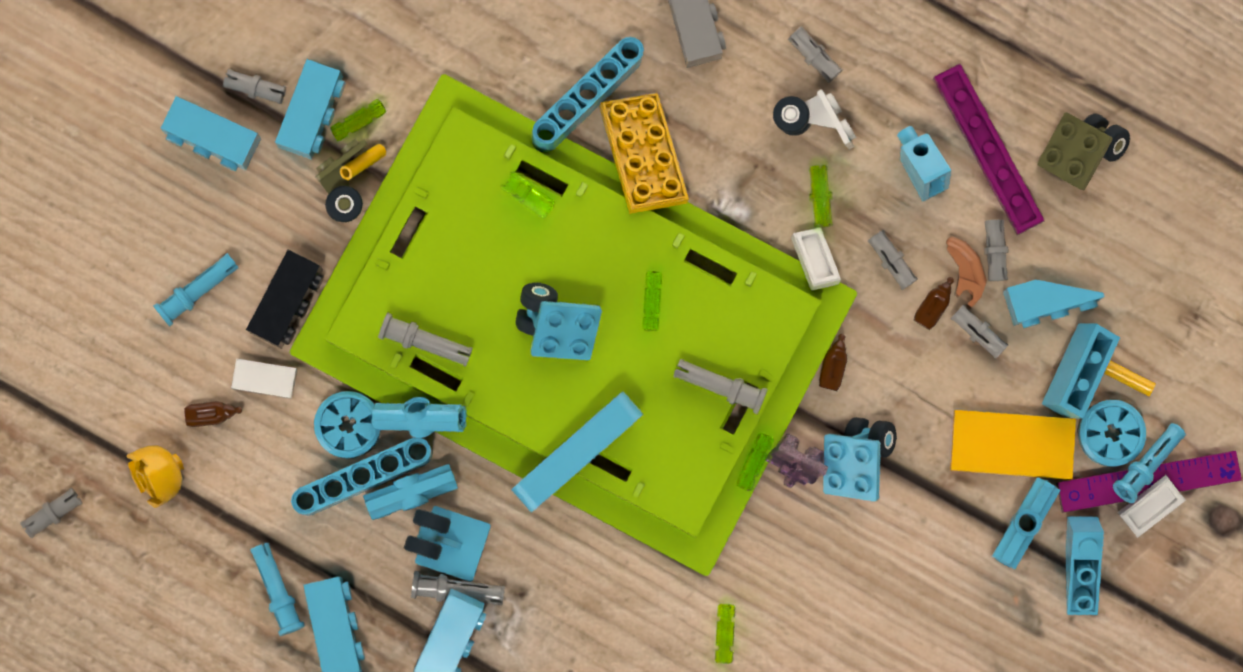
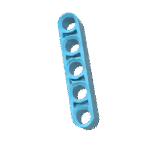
(590, 81)
(577, 451)
(346, 476)

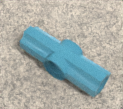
(419, 417)
(410, 492)
(1036, 506)

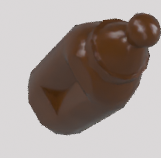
(934, 305)
(834, 365)
(209, 413)

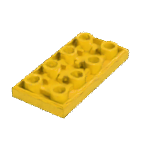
(643, 153)
(1013, 444)

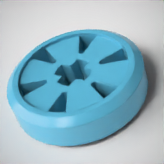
(1119, 416)
(329, 419)

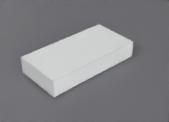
(815, 258)
(264, 378)
(1151, 506)

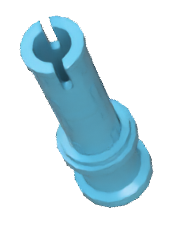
(184, 298)
(1143, 470)
(281, 603)

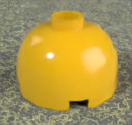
(156, 473)

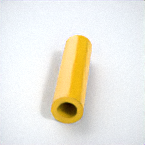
(362, 162)
(1129, 378)

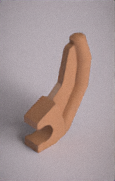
(970, 269)

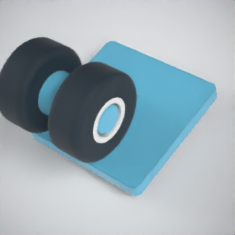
(557, 327)
(855, 458)
(448, 542)

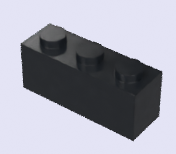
(286, 299)

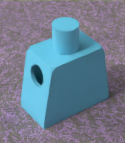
(923, 163)

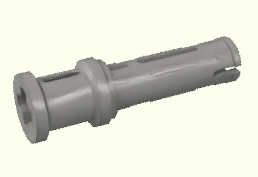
(410, 336)
(735, 391)
(440, 586)

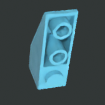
(1040, 299)
(1083, 564)

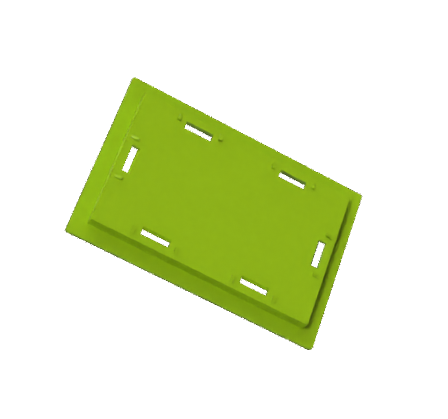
(466, 286)

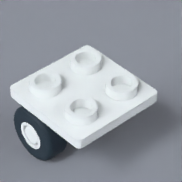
(796, 116)

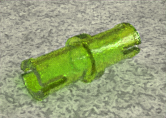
(820, 196)

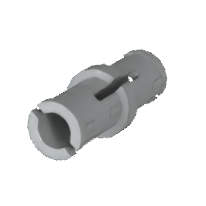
(815, 54)
(254, 86)
(996, 250)
(892, 259)
(979, 331)
(51, 513)

